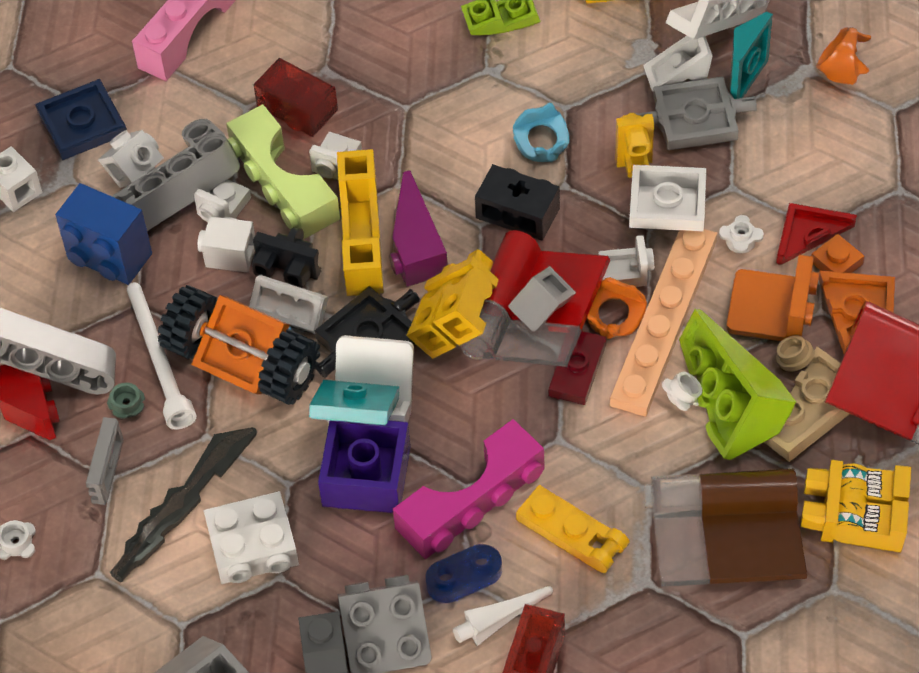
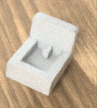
(630, 264)

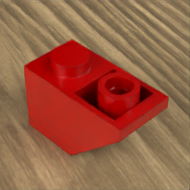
(25, 401)

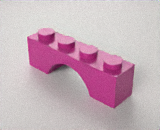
(434, 517)

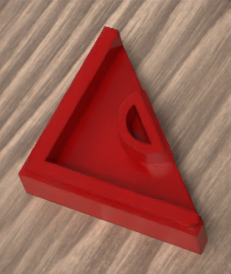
(810, 227)

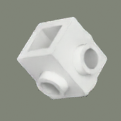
(131, 157)

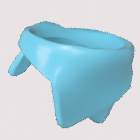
(535, 117)

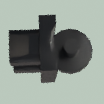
(286, 253)

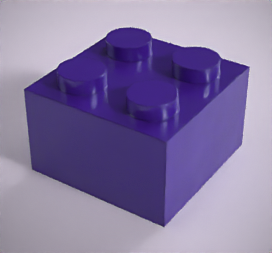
(364, 465)

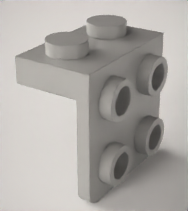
(384, 626)

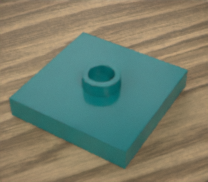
(354, 402)

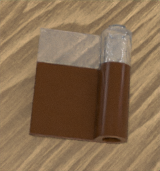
(726, 527)

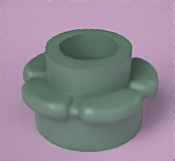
(122, 393)

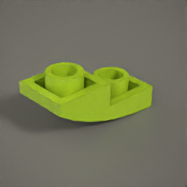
(503, 16)

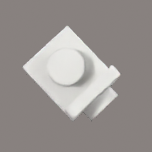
(324, 157)
(222, 201)

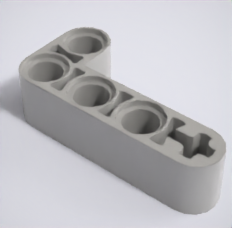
(172, 184)
(56, 354)

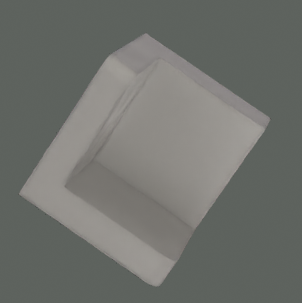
(541, 298)

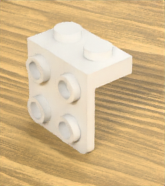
(378, 363)

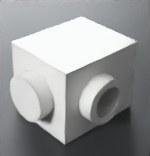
(17, 180)
(227, 244)

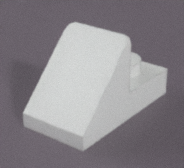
(680, 62)

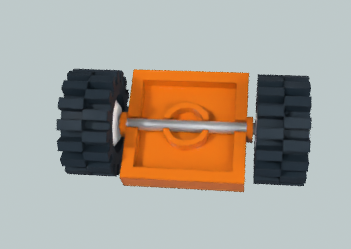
(239, 344)

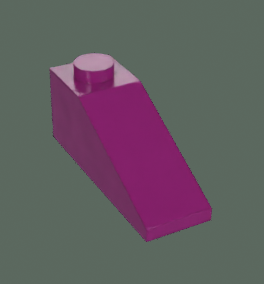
(416, 241)

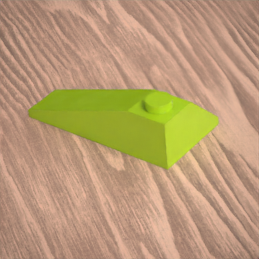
(738, 391)

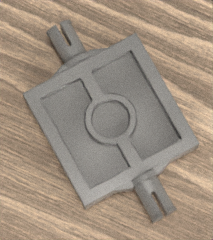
(697, 112)

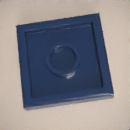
(80, 119)

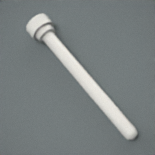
(177, 408)

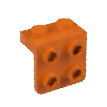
(772, 303)

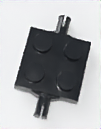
(365, 316)

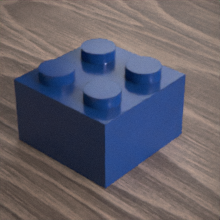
(104, 234)

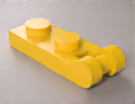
(571, 529)

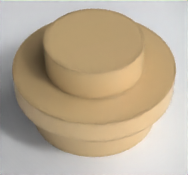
(794, 353)

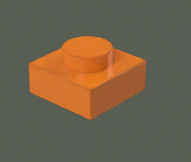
(837, 256)

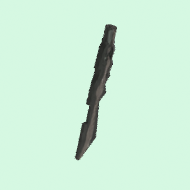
(181, 500)

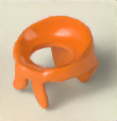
(839, 58)
(634, 299)

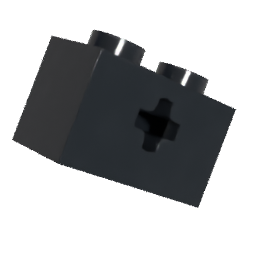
(517, 201)

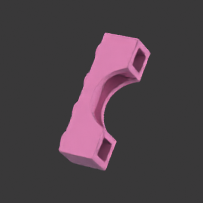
(165, 38)

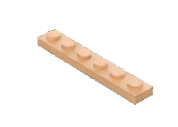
(663, 321)

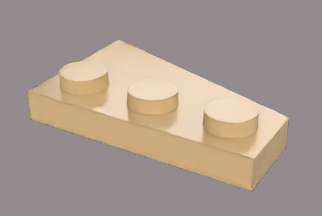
(810, 415)

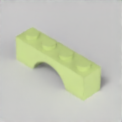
(303, 199)

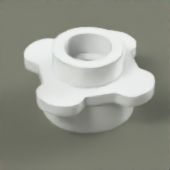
(741, 242)
(683, 390)
(16, 530)

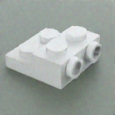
(668, 198)
(251, 538)

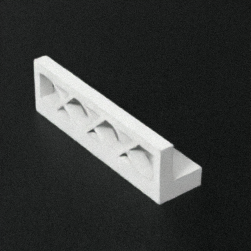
(714, 16)

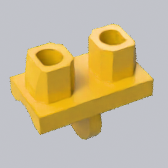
(634, 141)

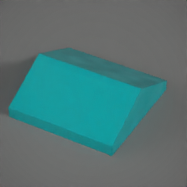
(749, 53)

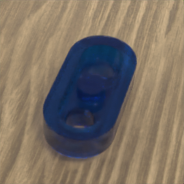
(465, 573)

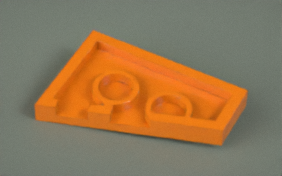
(848, 292)

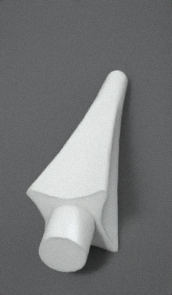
(486, 620)

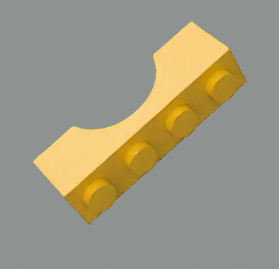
(360, 222)

